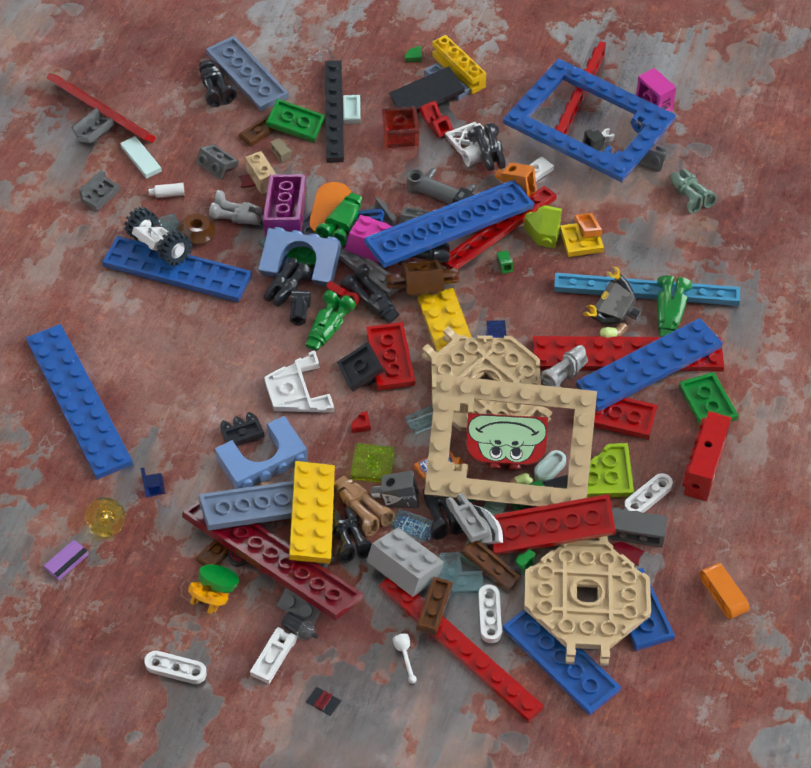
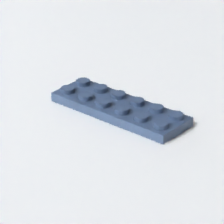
(247, 73)
(247, 505)

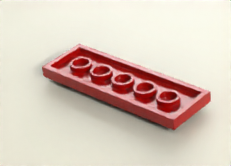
(555, 524)

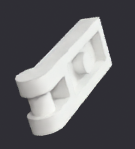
(273, 655)

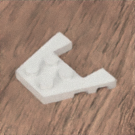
(289, 391)

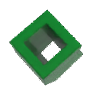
(504, 262)

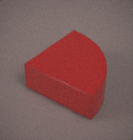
(361, 423)

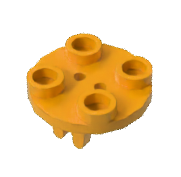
(207, 595)

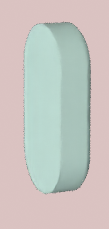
(550, 466)

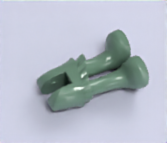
(685, 183)

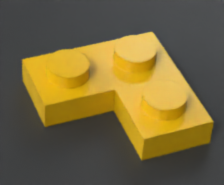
(576, 243)

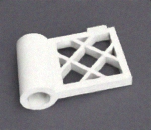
(470, 154)

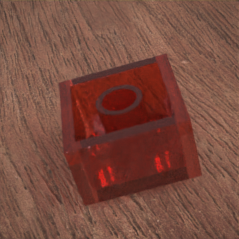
(400, 127)

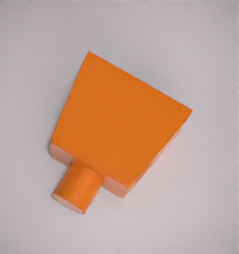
(522, 174)

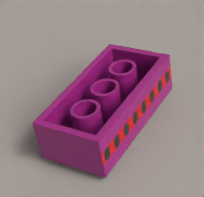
(285, 202)

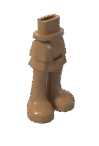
(354, 497)

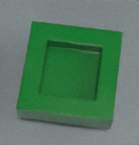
(524, 561)

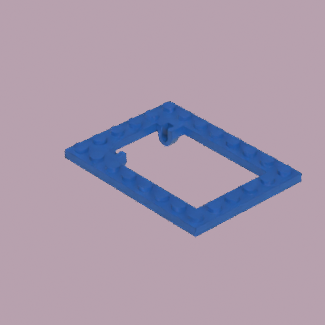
(618, 165)

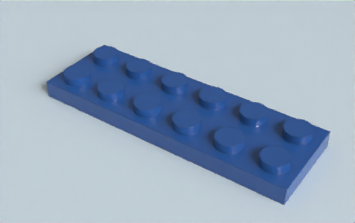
(581, 681)

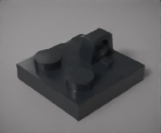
(360, 366)

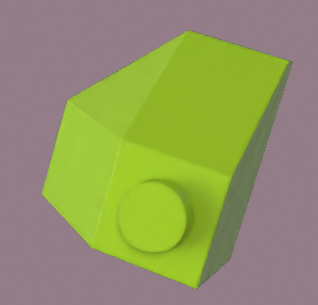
(544, 225)

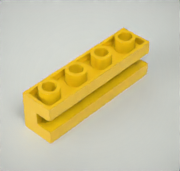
(464, 68)

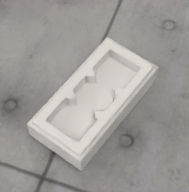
(542, 168)

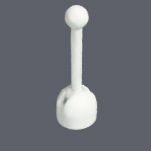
(402, 643)

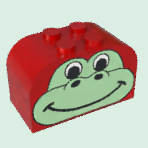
(506, 440)

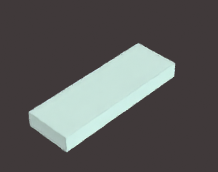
(141, 157)

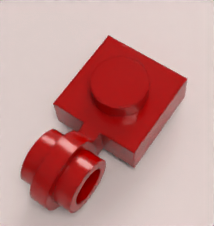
(342, 292)

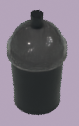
(299, 626)

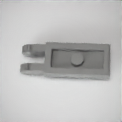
(468, 518)

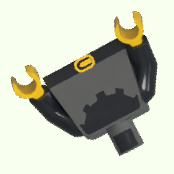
(615, 303)

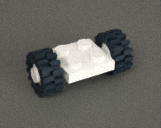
(169, 245)

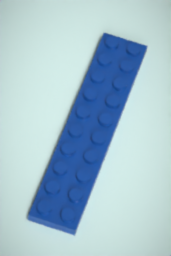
(448, 223)
(79, 402)

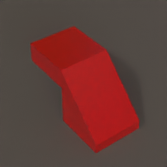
(434, 120)

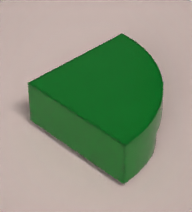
(414, 55)

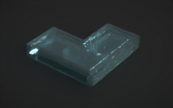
(462, 581)

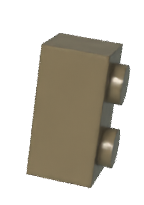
(281, 150)

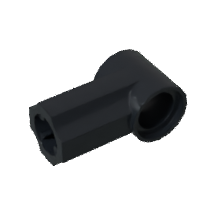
(299, 306)

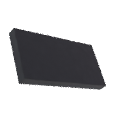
(436, 86)

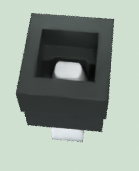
(596, 138)

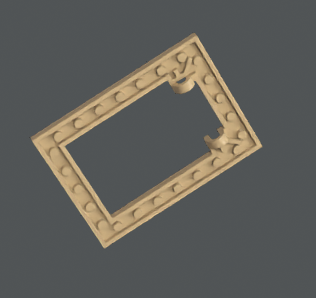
(451, 479)

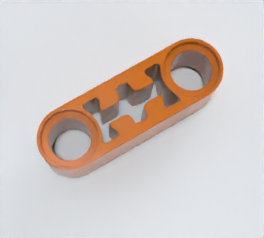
(724, 591)

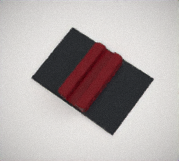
(559, 482)
(323, 701)

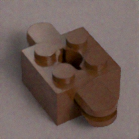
(422, 277)

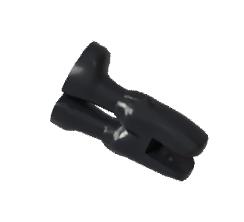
(281, 286)

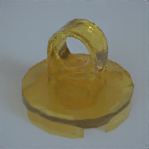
(105, 516)

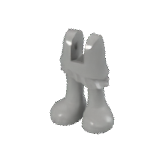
(242, 213)
(567, 368)

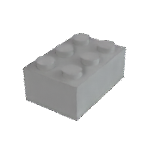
(405, 561)

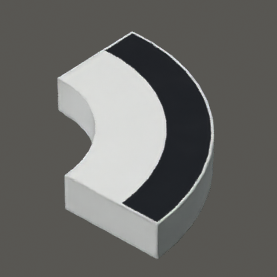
(493, 525)

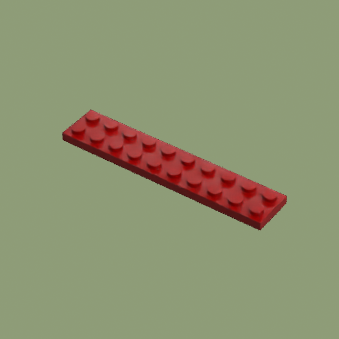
(604, 351)

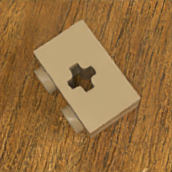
(259, 170)

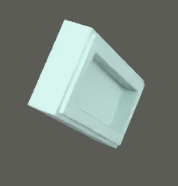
(351, 109)

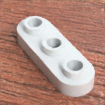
(651, 489)
(492, 607)
(168, 662)

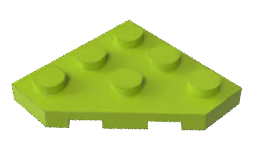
(611, 472)

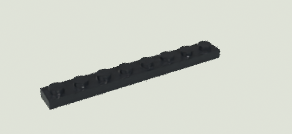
(334, 111)

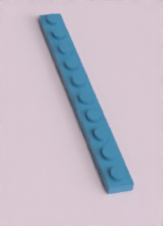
(646, 289)

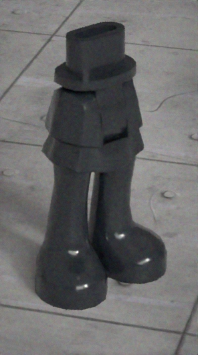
(211, 77)
(379, 302)

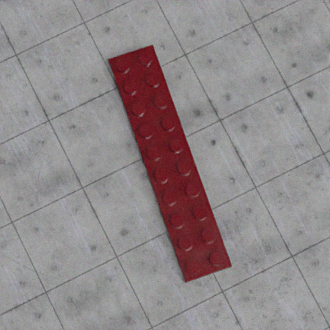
(272, 557)

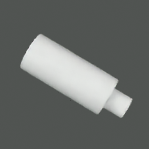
(167, 190)

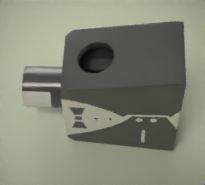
(398, 490)

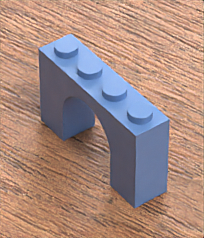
(280, 242)
(247, 473)

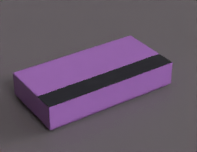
(66, 560)

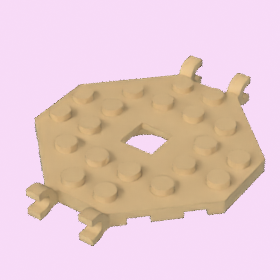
(498, 358)
(620, 604)

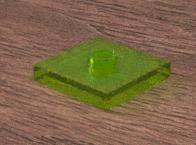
(372, 462)

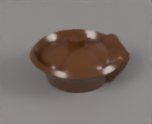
(197, 228)

